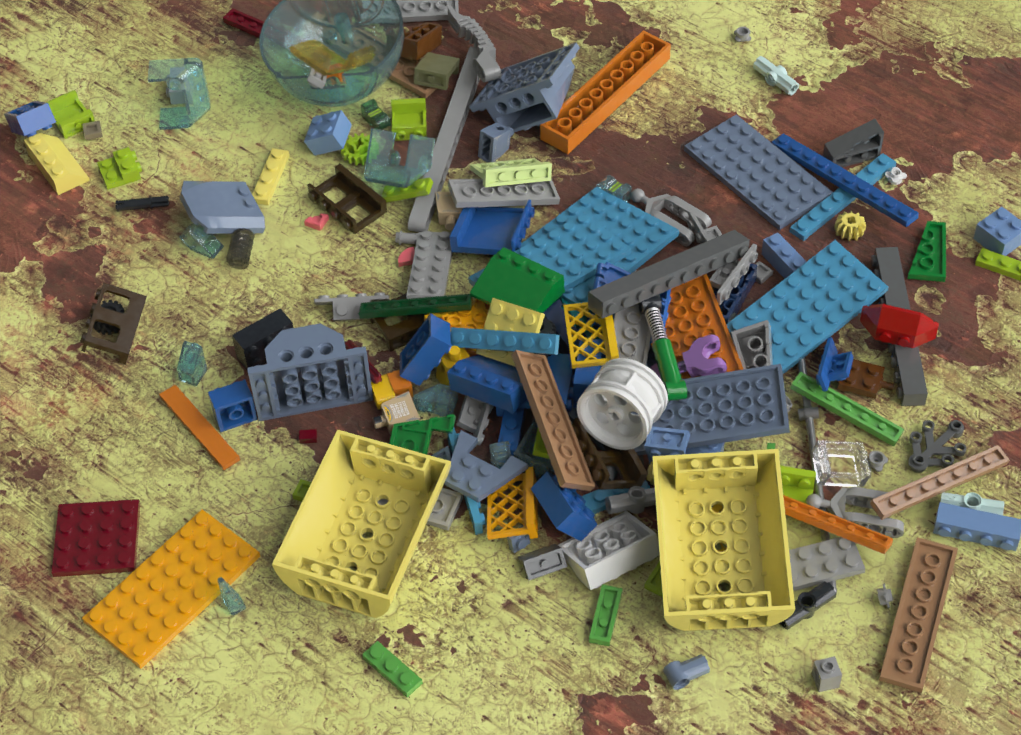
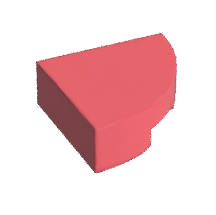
(317, 222)
(406, 257)

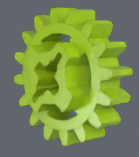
(356, 149)

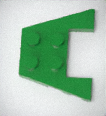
(417, 434)

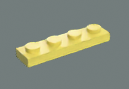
(270, 176)

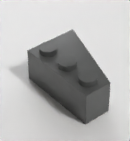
(856, 145)

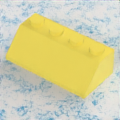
(55, 162)

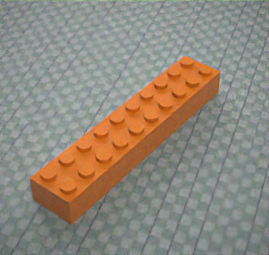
(605, 92)

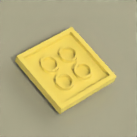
(509, 317)

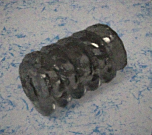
(240, 248)

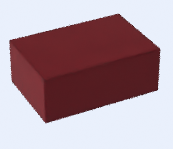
(308, 436)

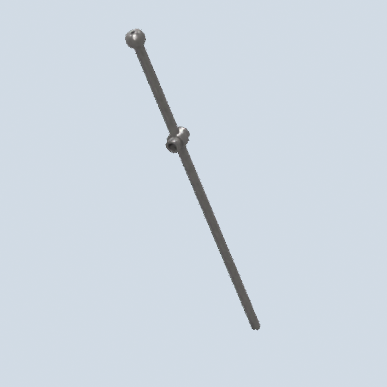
(808, 415)

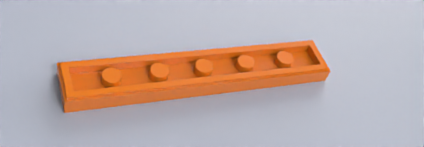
(199, 427)
(837, 525)

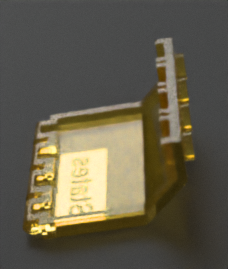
(327, 61)

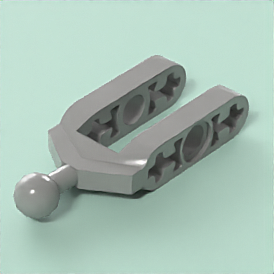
(675, 206)
(859, 497)

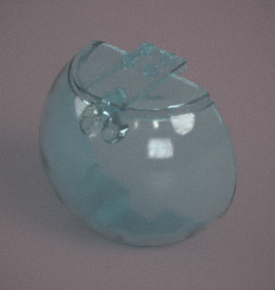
(342, 28)

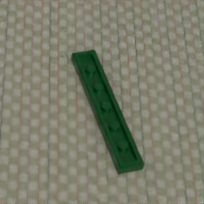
(415, 306)

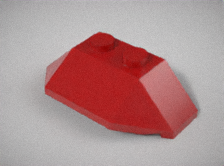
(898, 325)

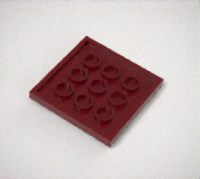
(96, 538)

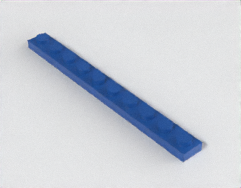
(847, 181)

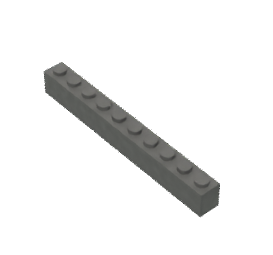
(667, 274)
(904, 360)

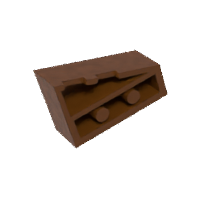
(421, 40)

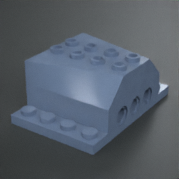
(529, 90)
(309, 373)

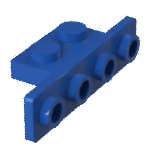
(833, 365)

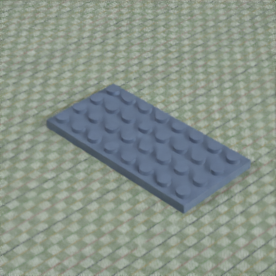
(757, 171)
(729, 407)

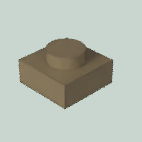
(92, 130)

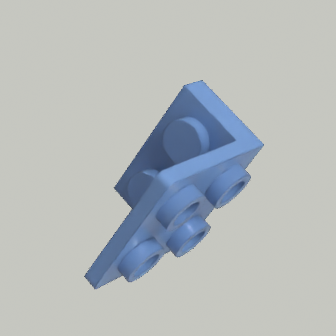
(666, 442)

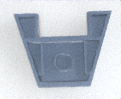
(476, 477)

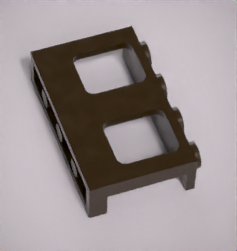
(357, 195)
(125, 322)
(402, 332)
(625, 461)

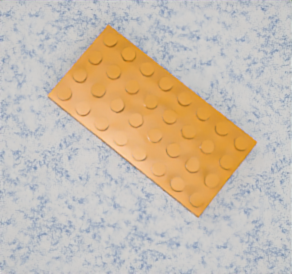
(170, 588)

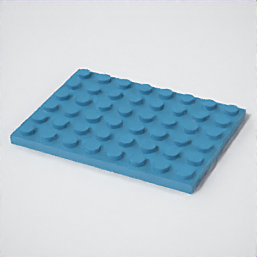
(634, 227)

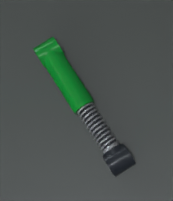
(663, 349)

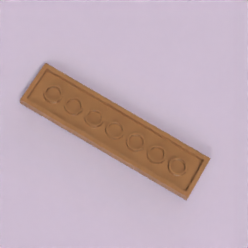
(553, 421)
(918, 615)

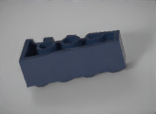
(738, 295)

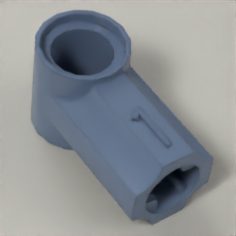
(681, 673)

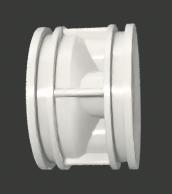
(617, 391)

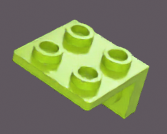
(797, 482)

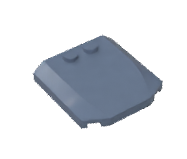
(221, 206)

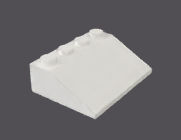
(611, 550)

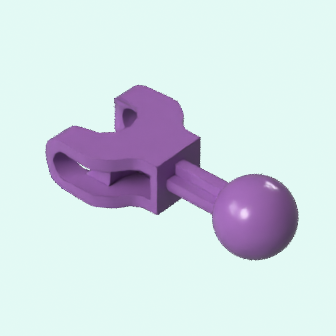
(697, 360)

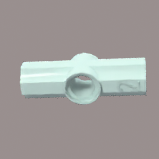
(776, 75)
(975, 500)

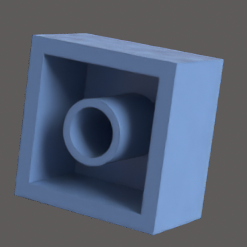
(328, 132)
(999, 232)

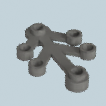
(935, 448)

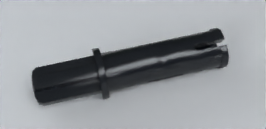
(142, 203)

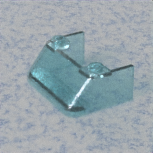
(184, 76)
(383, 162)

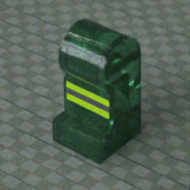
(374, 115)

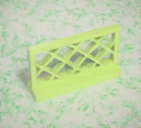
(512, 172)

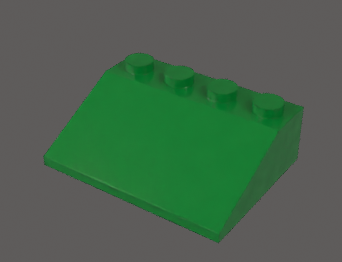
(518, 282)

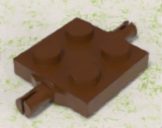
(865, 379)

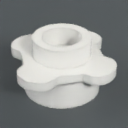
(895, 176)

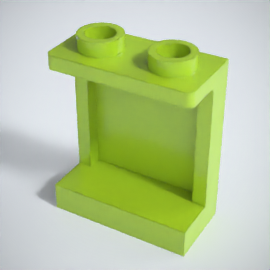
(70, 114)
(409, 118)

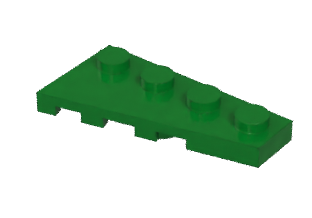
(931, 254)

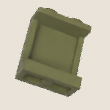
(435, 70)

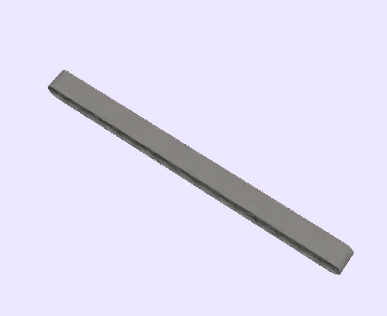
(446, 143)

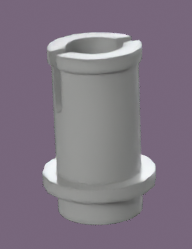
(408, 238)

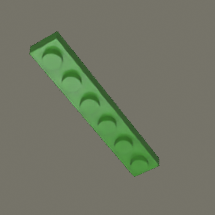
(847, 409)

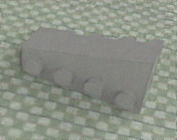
(754, 345)

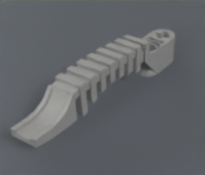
(485, 64)

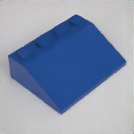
(488, 382)

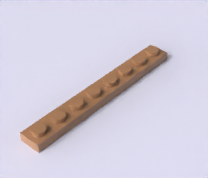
(939, 482)

